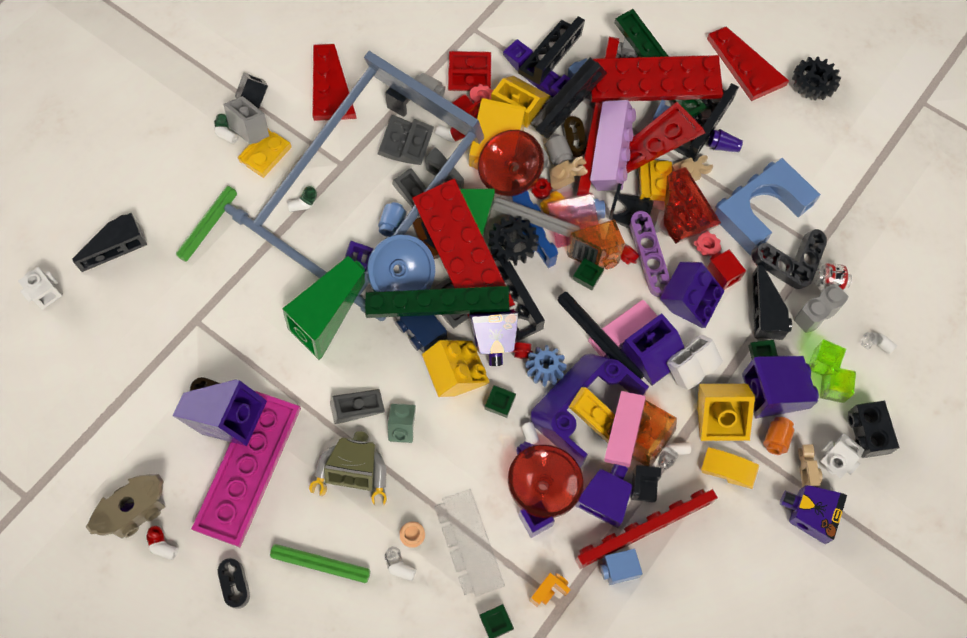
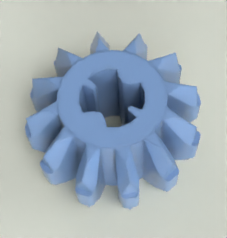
(554, 362)

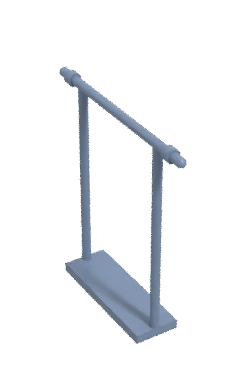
(410, 89)

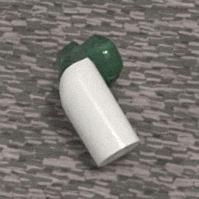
(222, 129)
(305, 201)

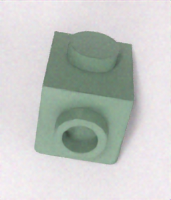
(401, 423)

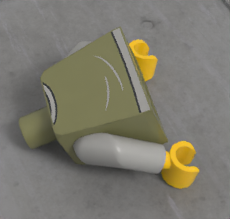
(352, 465)

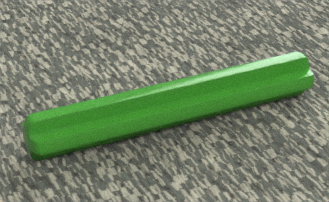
(206, 224)
(320, 563)

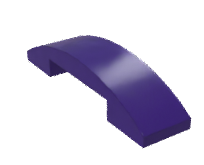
(518, 53)

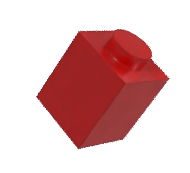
(726, 268)

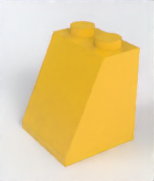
(494, 119)

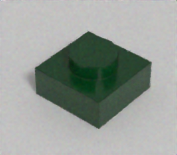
(588, 274)
(762, 349)
(500, 401)
(496, 622)

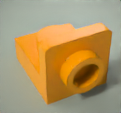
(545, 592)

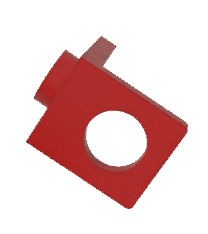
(468, 106)

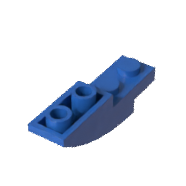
(546, 250)

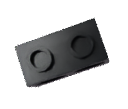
(879, 428)

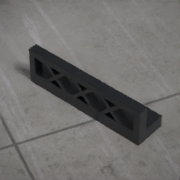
(555, 53)
(568, 98)
(709, 123)
(522, 297)

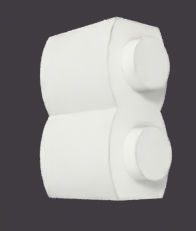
(695, 362)

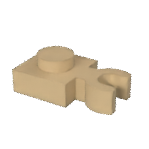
(694, 168)
(564, 173)
(809, 469)

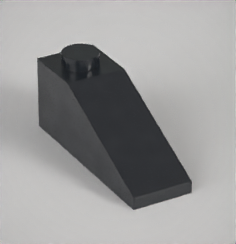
(111, 242)
(769, 309)

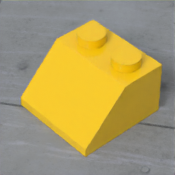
(725, 412)

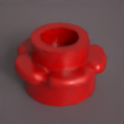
(541, 193)
(629, 255)
(522, 350)

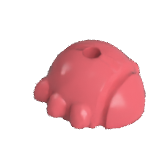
(480, 92)
(707, 244)

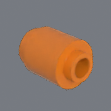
(779, 436)

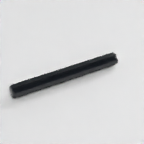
(596, 332)

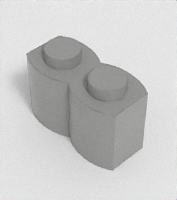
(821, 308)

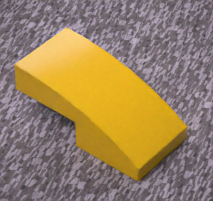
(730, 467)

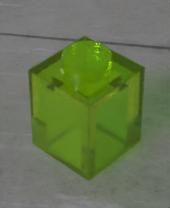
(825, 356)
(838, 384)

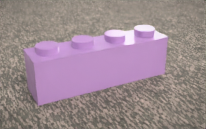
(613, 145)

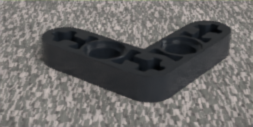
(793, 266)

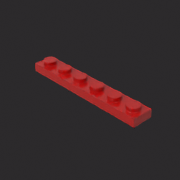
(636, 532)

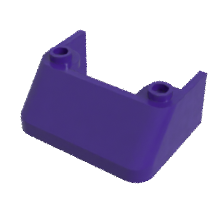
(551, 413)

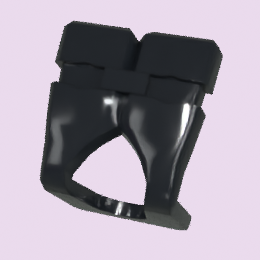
(632, 205)

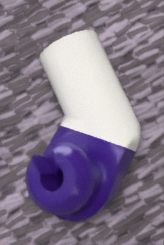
(530, 435)

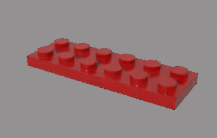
(659, 79)
(457, 238)

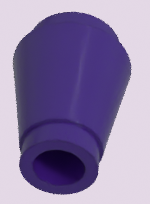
(724, 141)

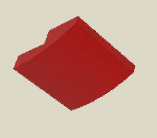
(468, 70)

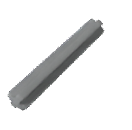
(535, 217)

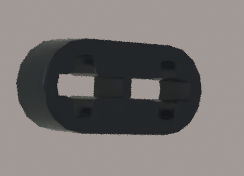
(227, 585)

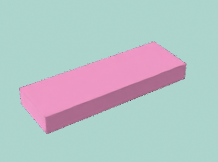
(626, 325)
(625, 429)

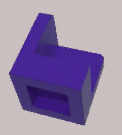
(533, 524)

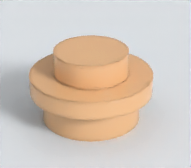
(412, 534)

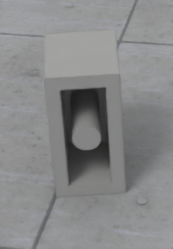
(246, 120)

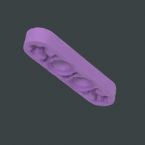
(649, 253)

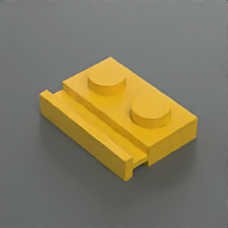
(265, 154)
(654, 179)

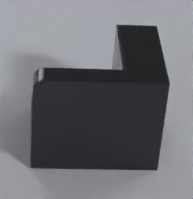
(252, 89)
(396, 102)
(645, 483)

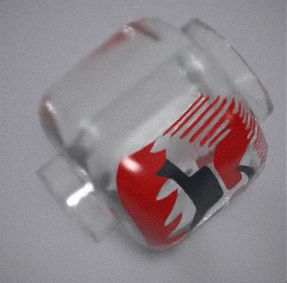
(832, 274)

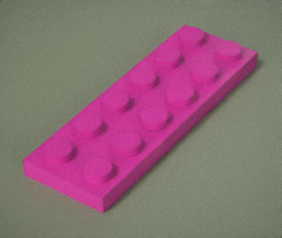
(245, 475)

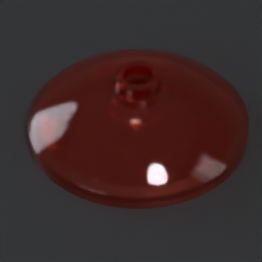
(504, 153)
(548, 467)

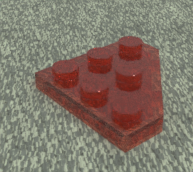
(686, 207)

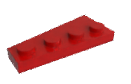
(746, 65)
(328, 83)
(663, 135)

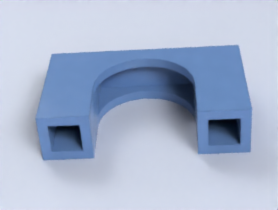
(777, 181)

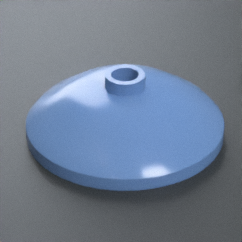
(414, 263)

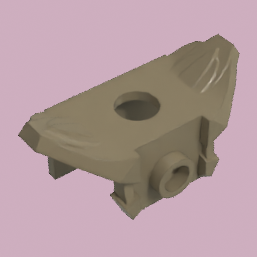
(110, 519)

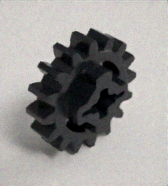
(816, 78)
(519, 249)

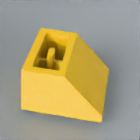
(519, 93)
(455, 367)

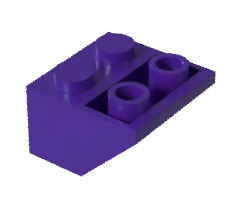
(692, 293)
(653, 347)

